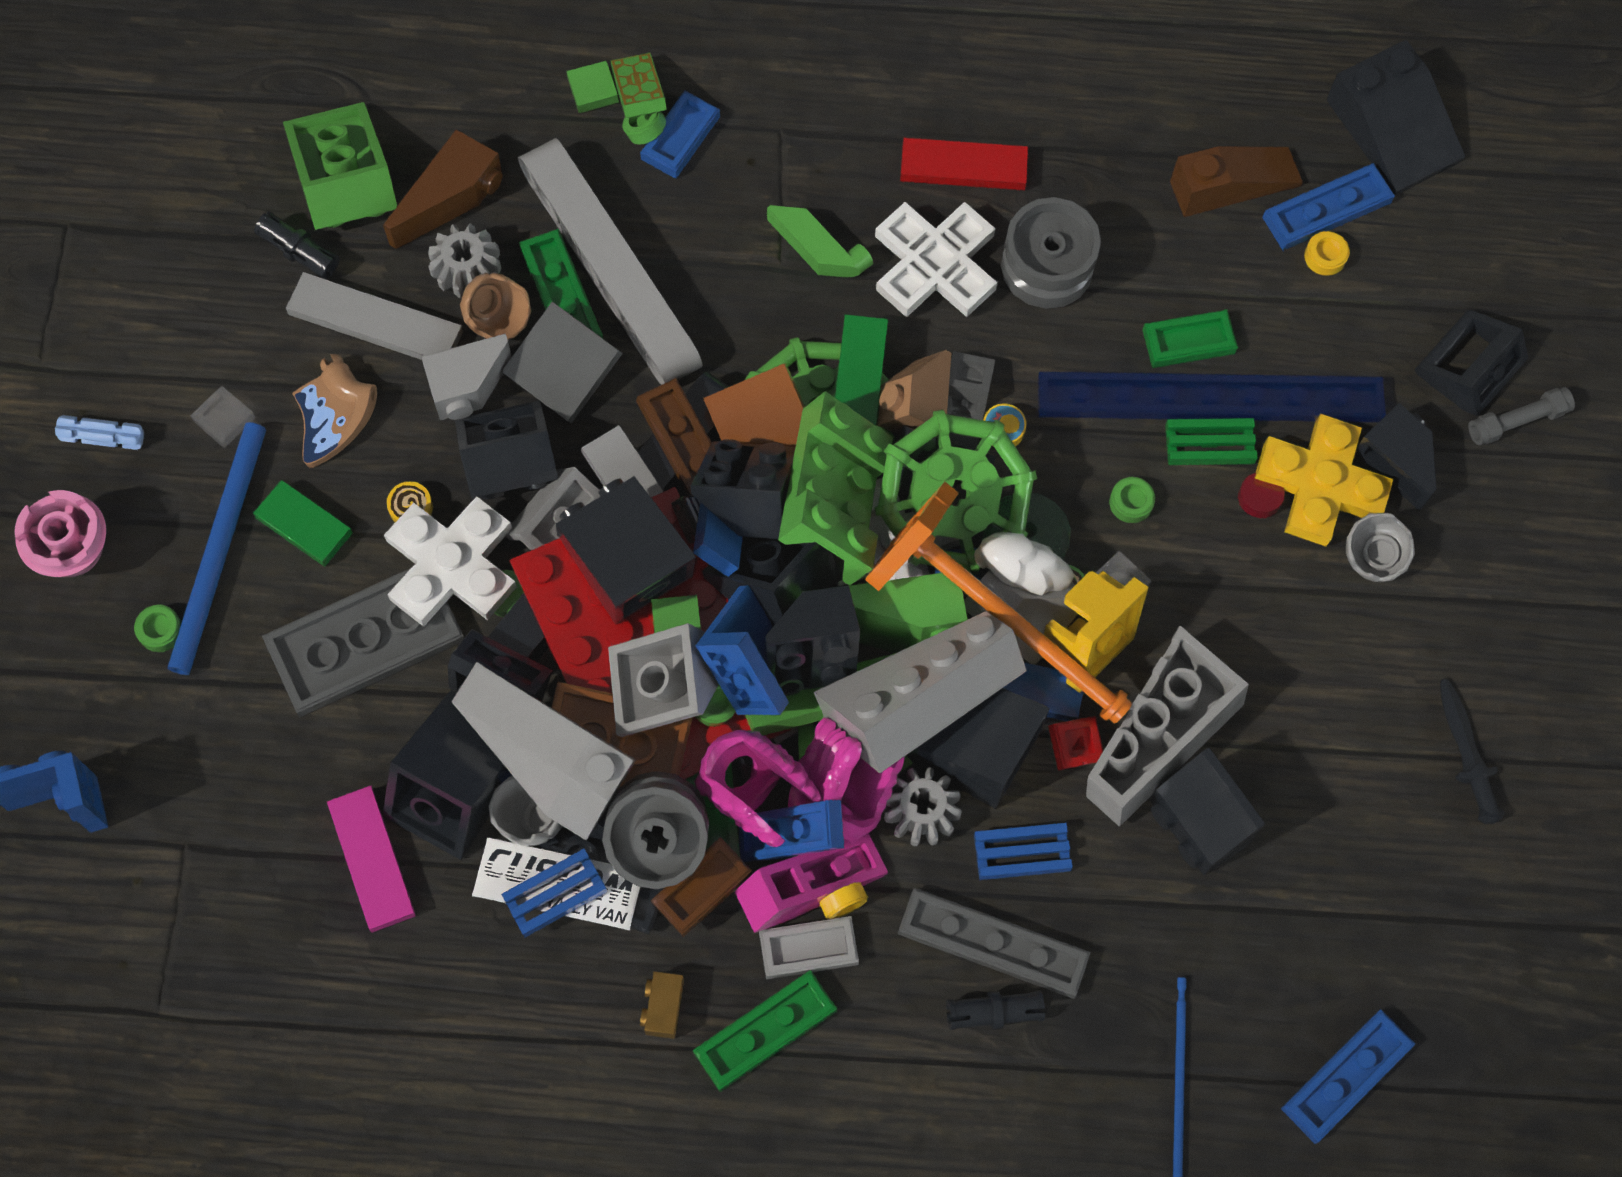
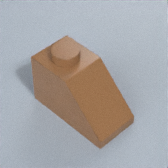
(915, 393)

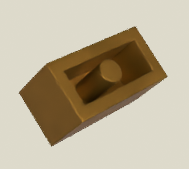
(663, 1006)

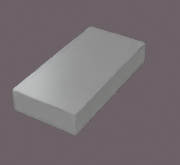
(808, 947)

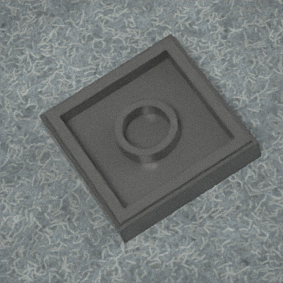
(561, 362)

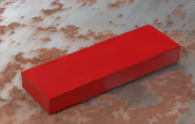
(964, 163)

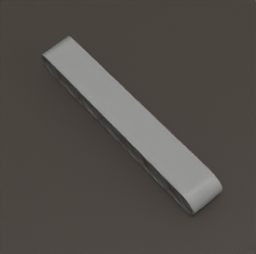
(610, 262)

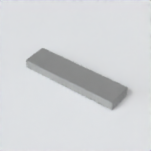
(371, 318)

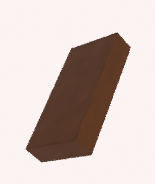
(704, 890)

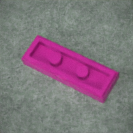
(371, 859)

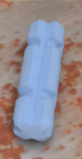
(99, 432)

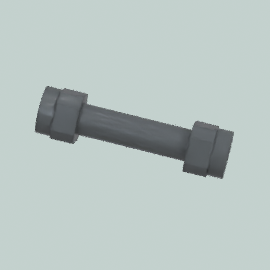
(1552, 404)

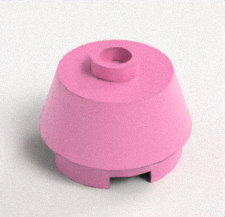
(61, 534)

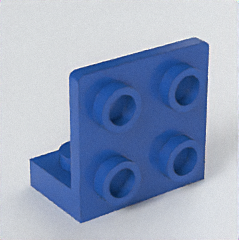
(736, 656)
(58, 777)

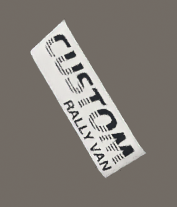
(509, 864)

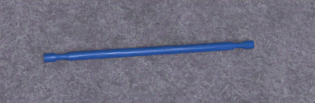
(1179, 1079)

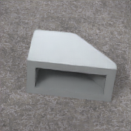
(466, 375)

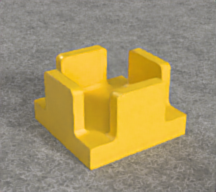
(1111, 616)

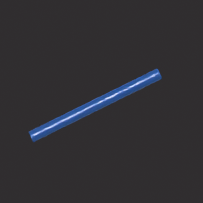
(216, 549)

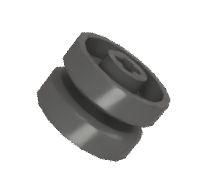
(1050, 252)
(656, 857)

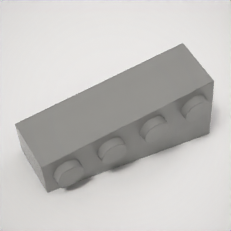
(922, 688)
(1166, 724)

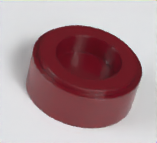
(1260, 497)

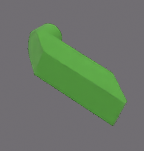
(817, 244)

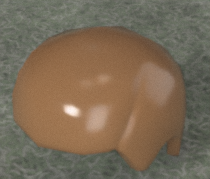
(495, 306)

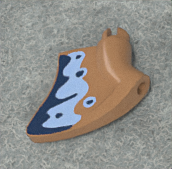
(333, 410)

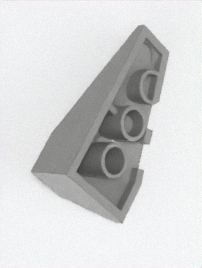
(551, 757)

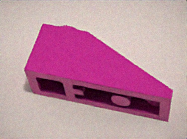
(799, 883)

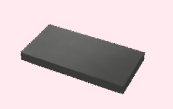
(354, 645)

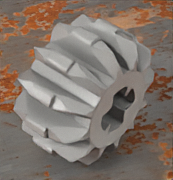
(462, 245)
(905, 803)

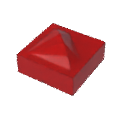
(1076, 742)

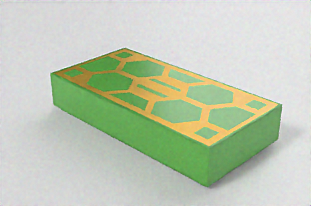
(638, 85)

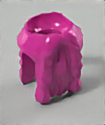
(768, 767)
(843, 775)

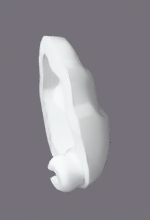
(1023, 563)

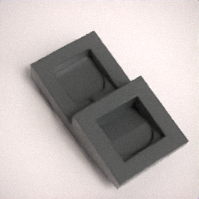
(969, 390)

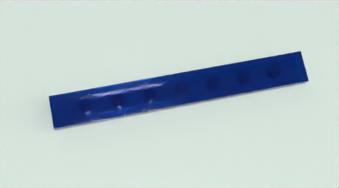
(1209, 396)

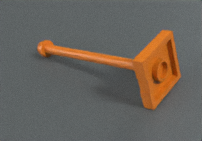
(918, 541)

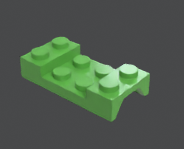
(835, 484)

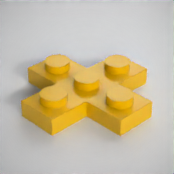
(1323, 479)

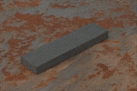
(994, 943)

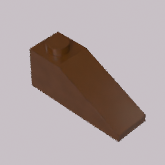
(1231, 176)
(446, 189)

